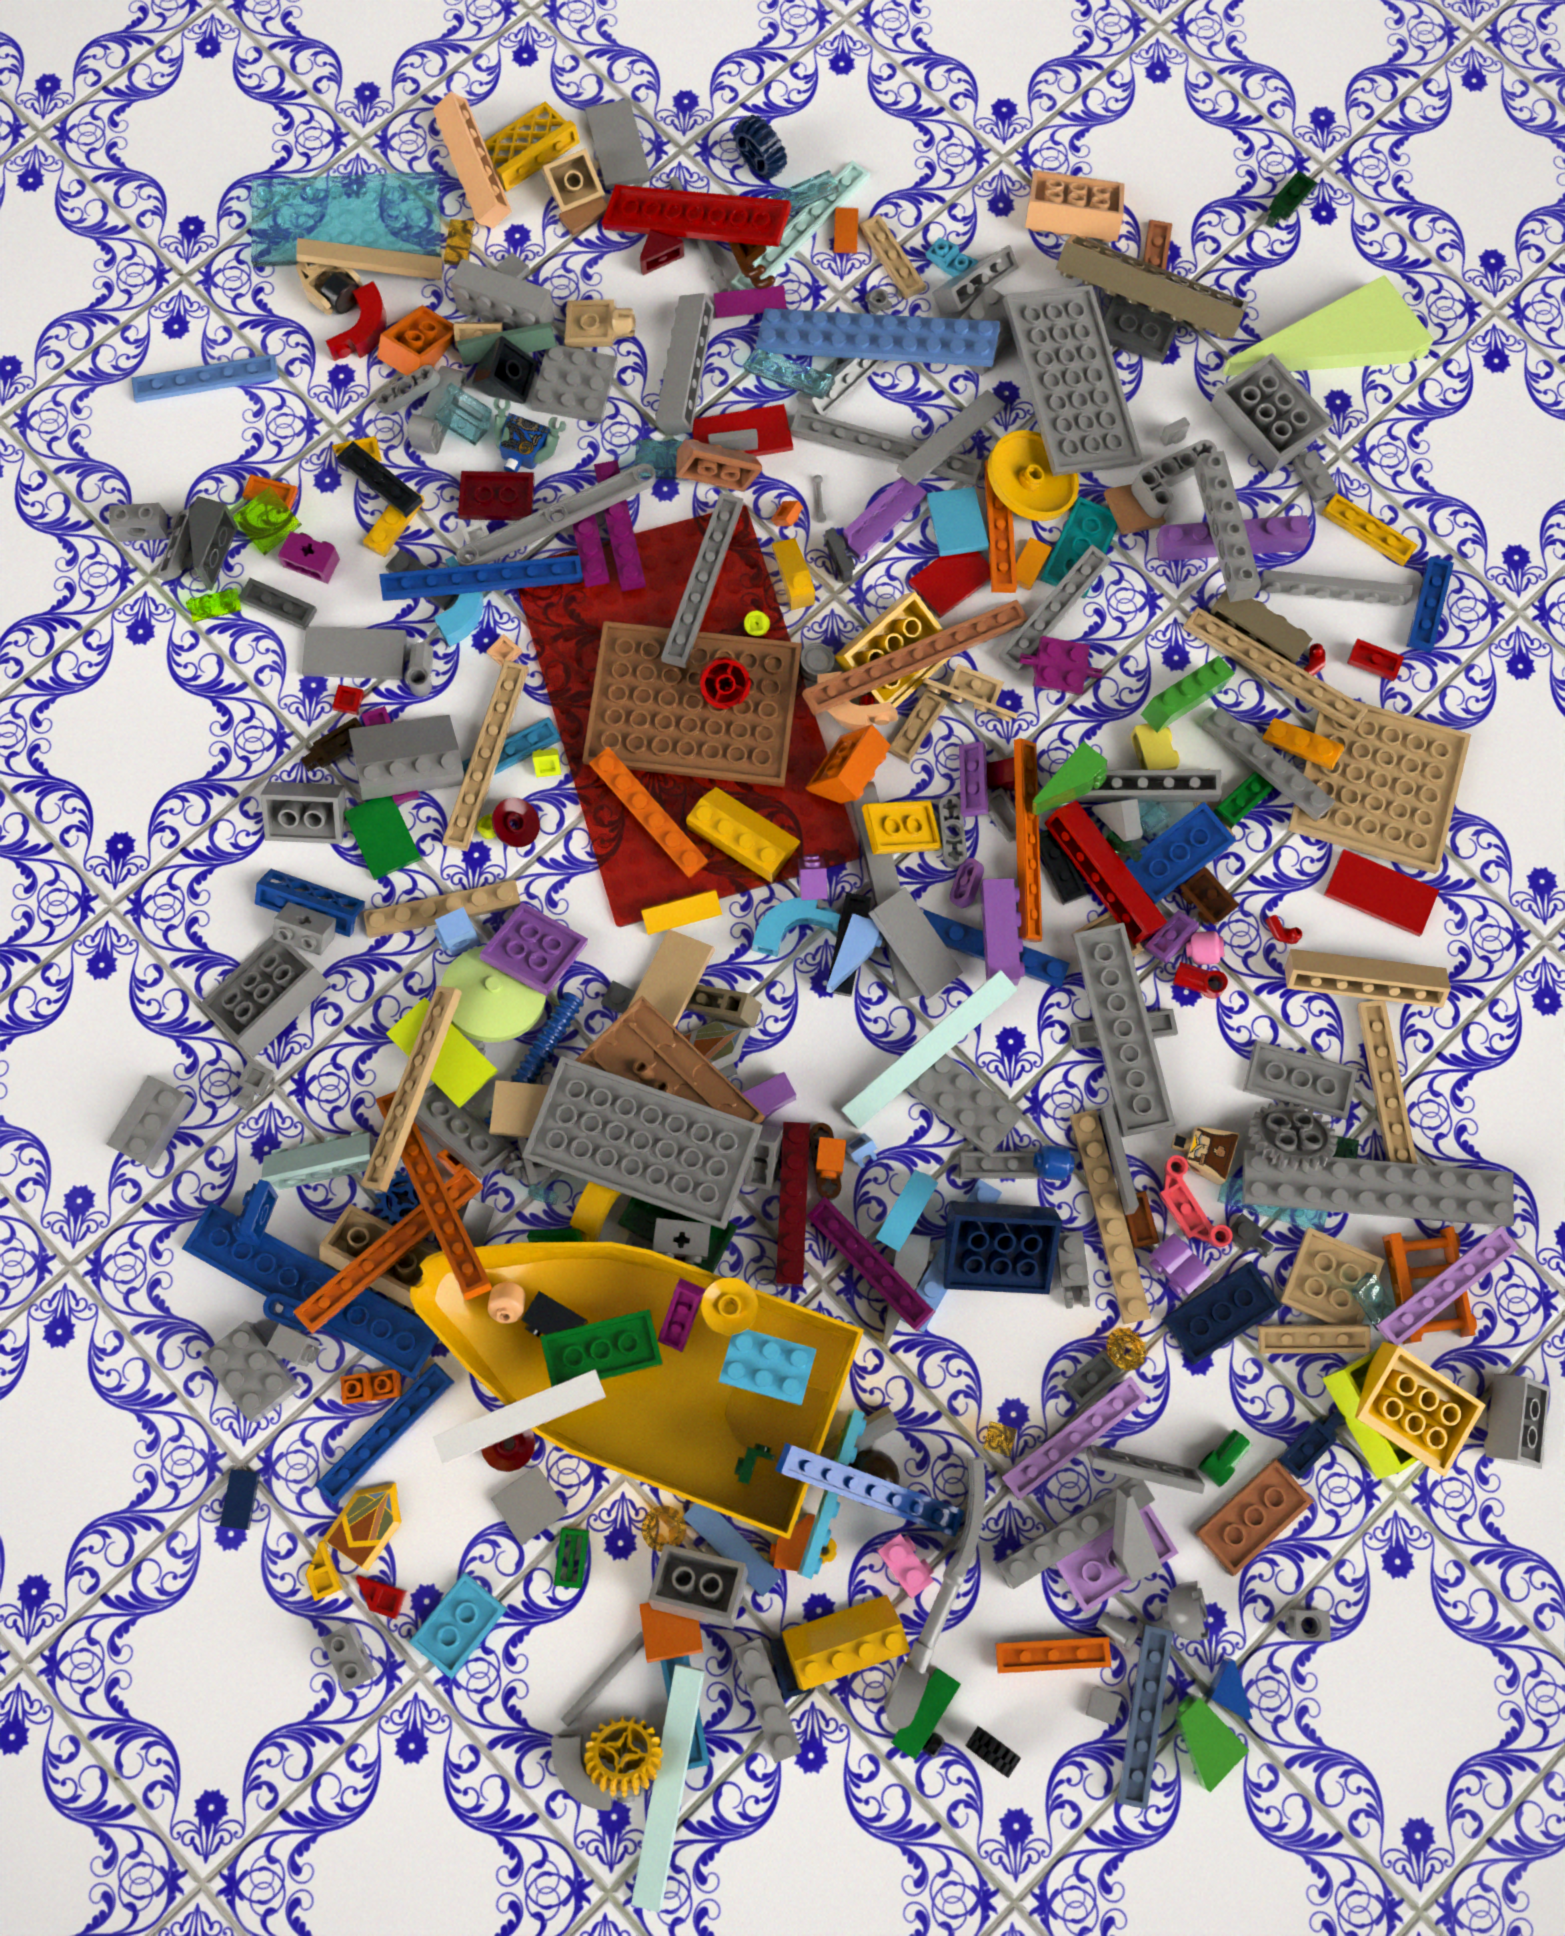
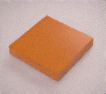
(669, 1634)

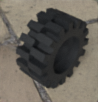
(993, 1752)

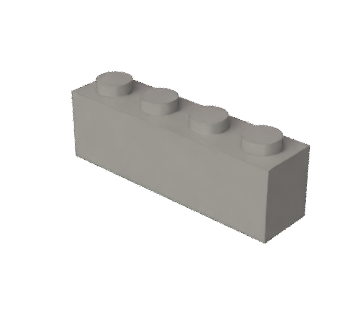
(767, 1699)

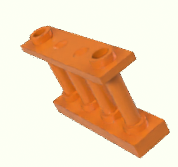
(1402, 1276)

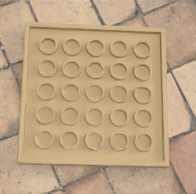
(1388, 787)

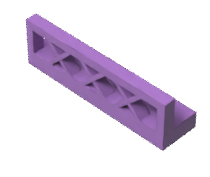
(882, 516)

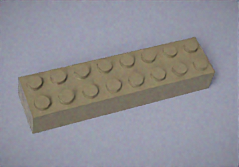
(1151, 286)

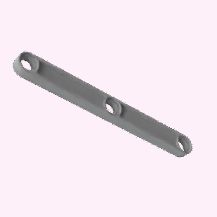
(573, 508)

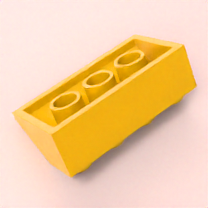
(742, 833)
(845, 1642)

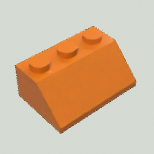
(850, 765)

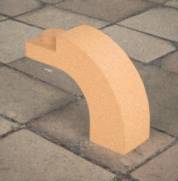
(858, 716)

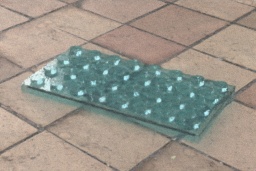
(358, 210)

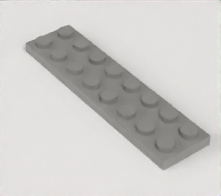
(1123, 1030)

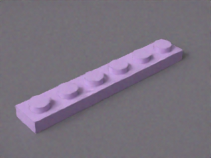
(1447, 1286)
(1074, 1438)

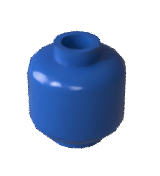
(1054, 1162)

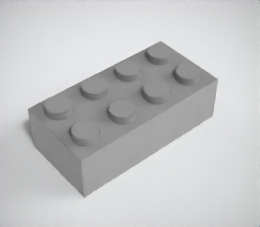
(500, 297)

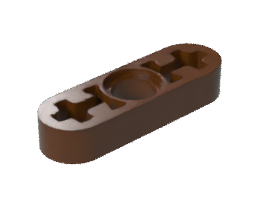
(821, 1182)

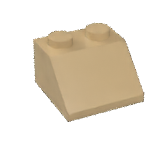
(572, 180)

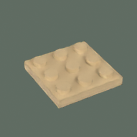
(1325, 1276)

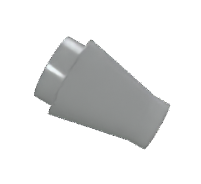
(1118, 1629)

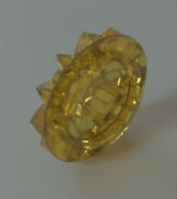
(1116, 1349)
(651, 1523)

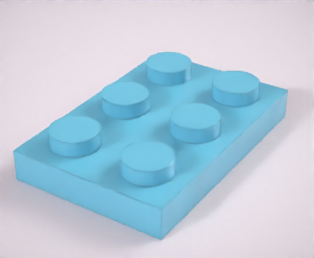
(768, 1366)

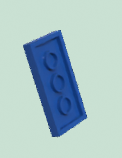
(1180, 852)

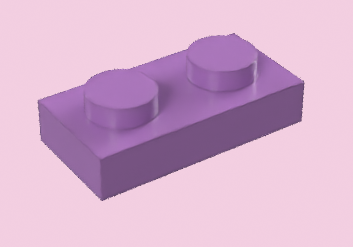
(1172, 937)

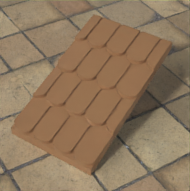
(654, 1053)

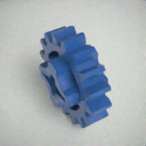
(399, 1208)

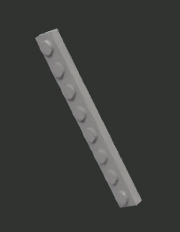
(878, 445)
(702, 580)

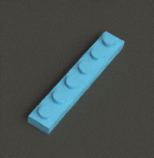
(829, 1505)

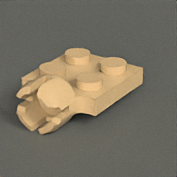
(597, 323)

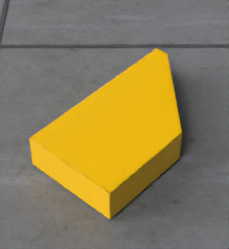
(369, 444)
(322, 1573)

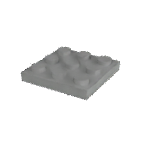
(574, 383)

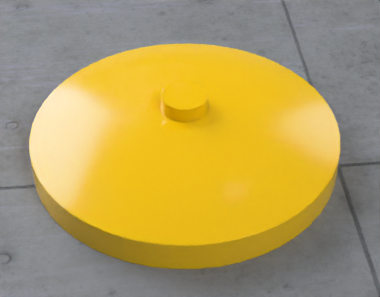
(1024, 479)

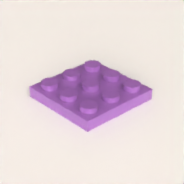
(533, 949)

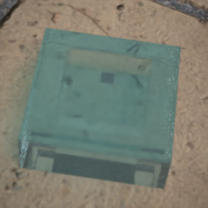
(543, 1195)

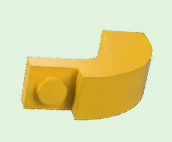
(593, 1210)

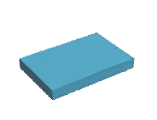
(957, 521)
(458, 1625)

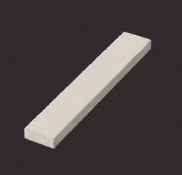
(518, 1417)

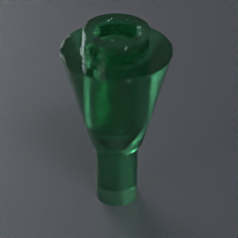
(1124, 848)

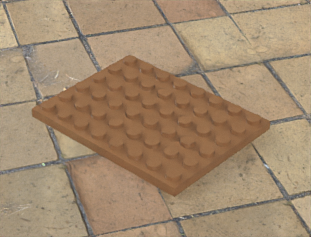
(662, 722)

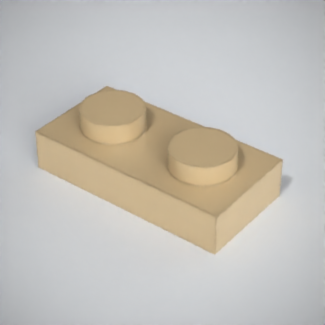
(468, 330)

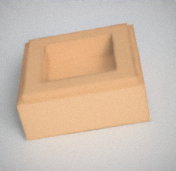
(503, 650)

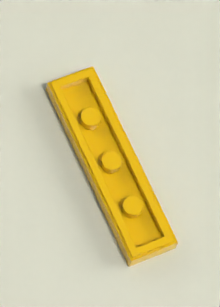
(1369, 529)

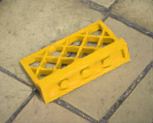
(534, 155)

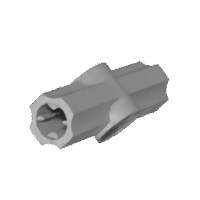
(876, 1426)

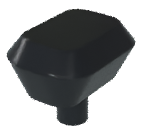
(934, 1745)

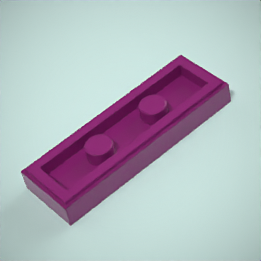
(749, 301)
(681, 1315)

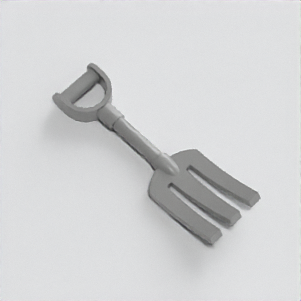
(911, 1679)

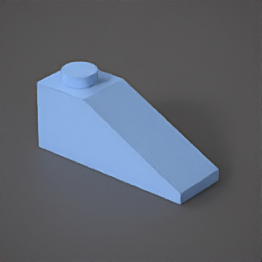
(856, 948)

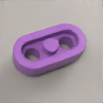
(966, 883)

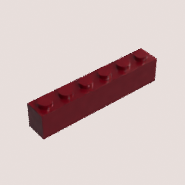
(793, 1205)

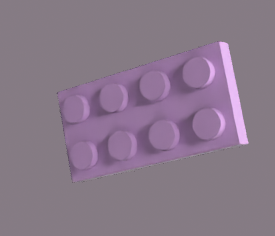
(1091, 1568)

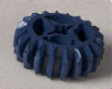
(760, 146)

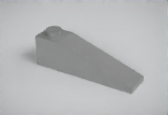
(968, 285)
(910, 1264)

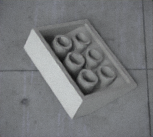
(1271, 412)
(406, 757)
(264, 995)

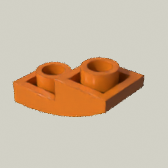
(370, 1386)

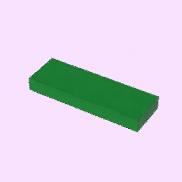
(1243, 799)
(935, 1700)

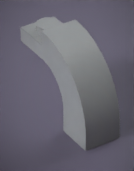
(572, 1774)

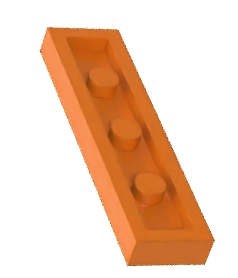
(1053, 1654)

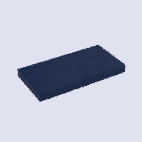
(1221, 1312)

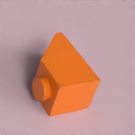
(789, 1552)

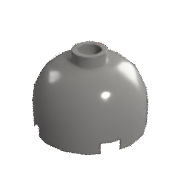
(1187, 1611)

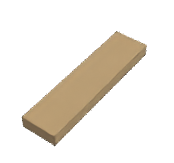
(892, 257)
(1314, 1338)

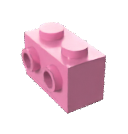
(904, 1564)

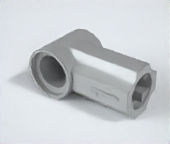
(420, 668)

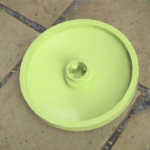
(491, 1002)

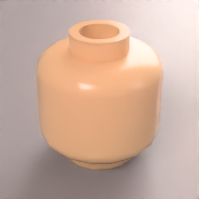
(506, 1302)

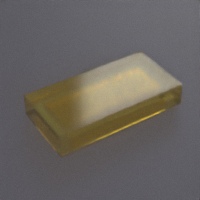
(458, 241)

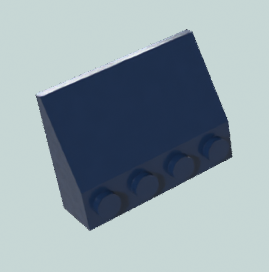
(1000, 1247)

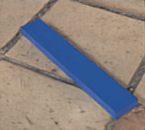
(384, 1433)

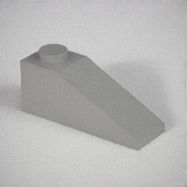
(1131, 1540)

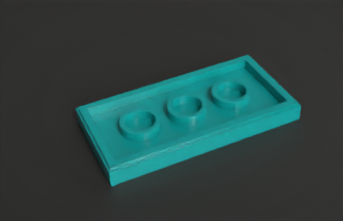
(1085, 526)

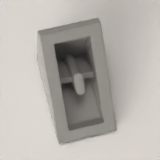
(1122, 818)

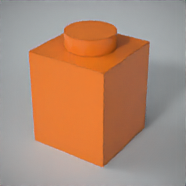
(830, 1157)

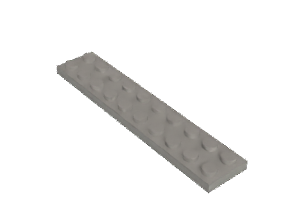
(1382, 1190)

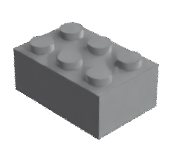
(990, 307)
(250, 1372)
(698, 1586)

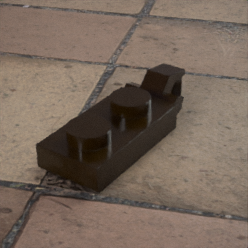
(331, 746)

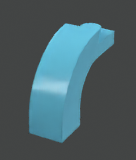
(463, 616)
(789, 915)
(907, 1210)

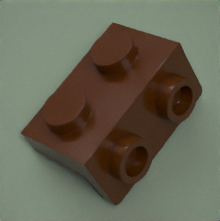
(1209, 896)

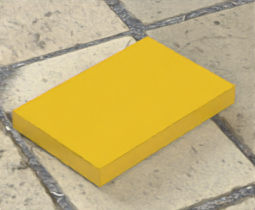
(901, 827)

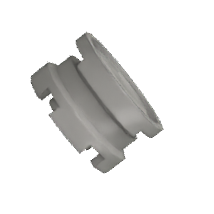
(815, 660)

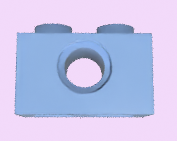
(456, 932)

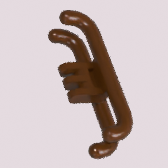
(745, 256)

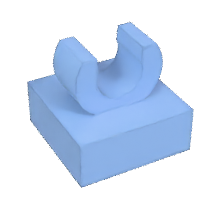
(859, 1148)

